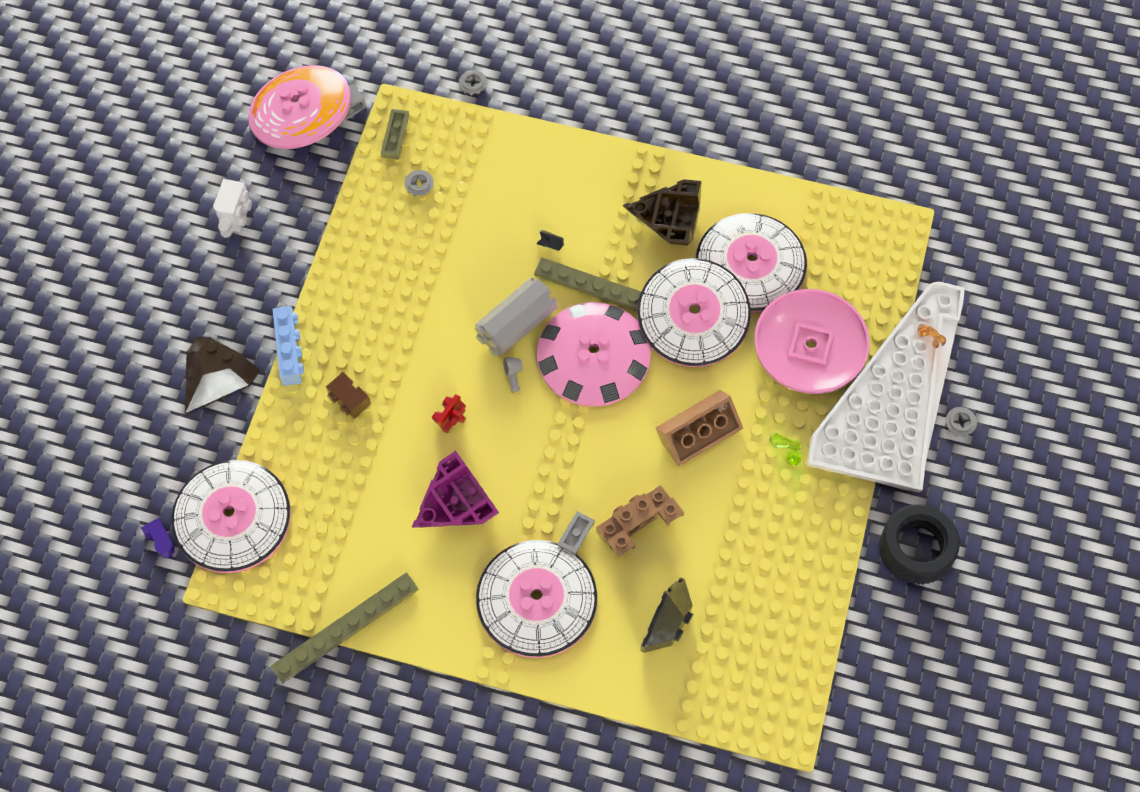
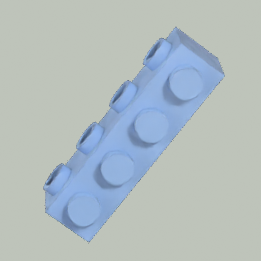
(287, 345)

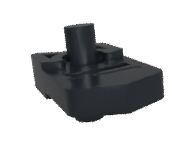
(550, 240)

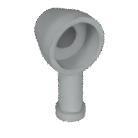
(512, 367)

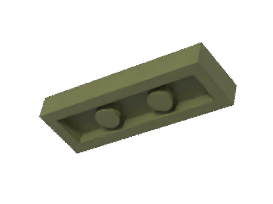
(395, 134)

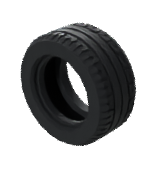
(934, 522)

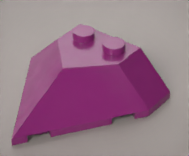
(454, 497)

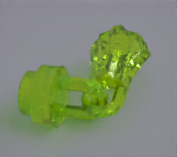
(779, 441)

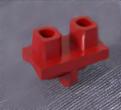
(452, 413)

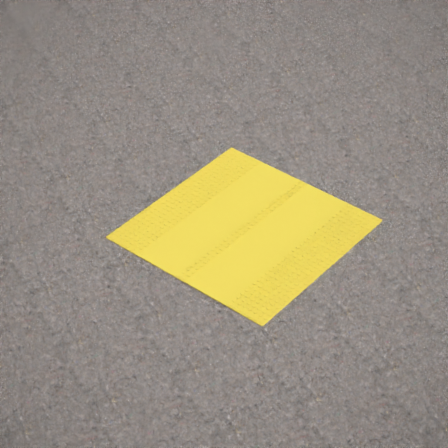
(397, 310)

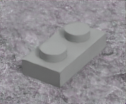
(576, 533)

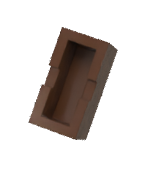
(351, 400)

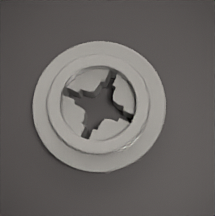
(467, 78)
(426, 181)
(965, 415)

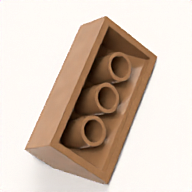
(699, 427)

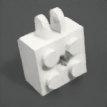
(232, 206)

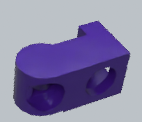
(163, 543)

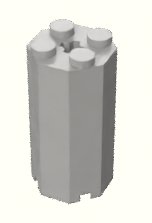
(515, 316)

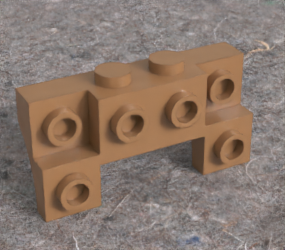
(636, 515)

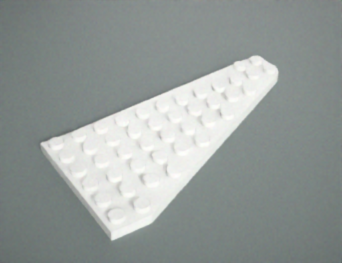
(891, 408)

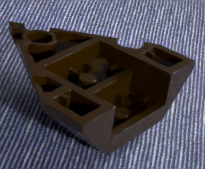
(670, 211)
(214, 372)

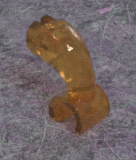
(927, 330)

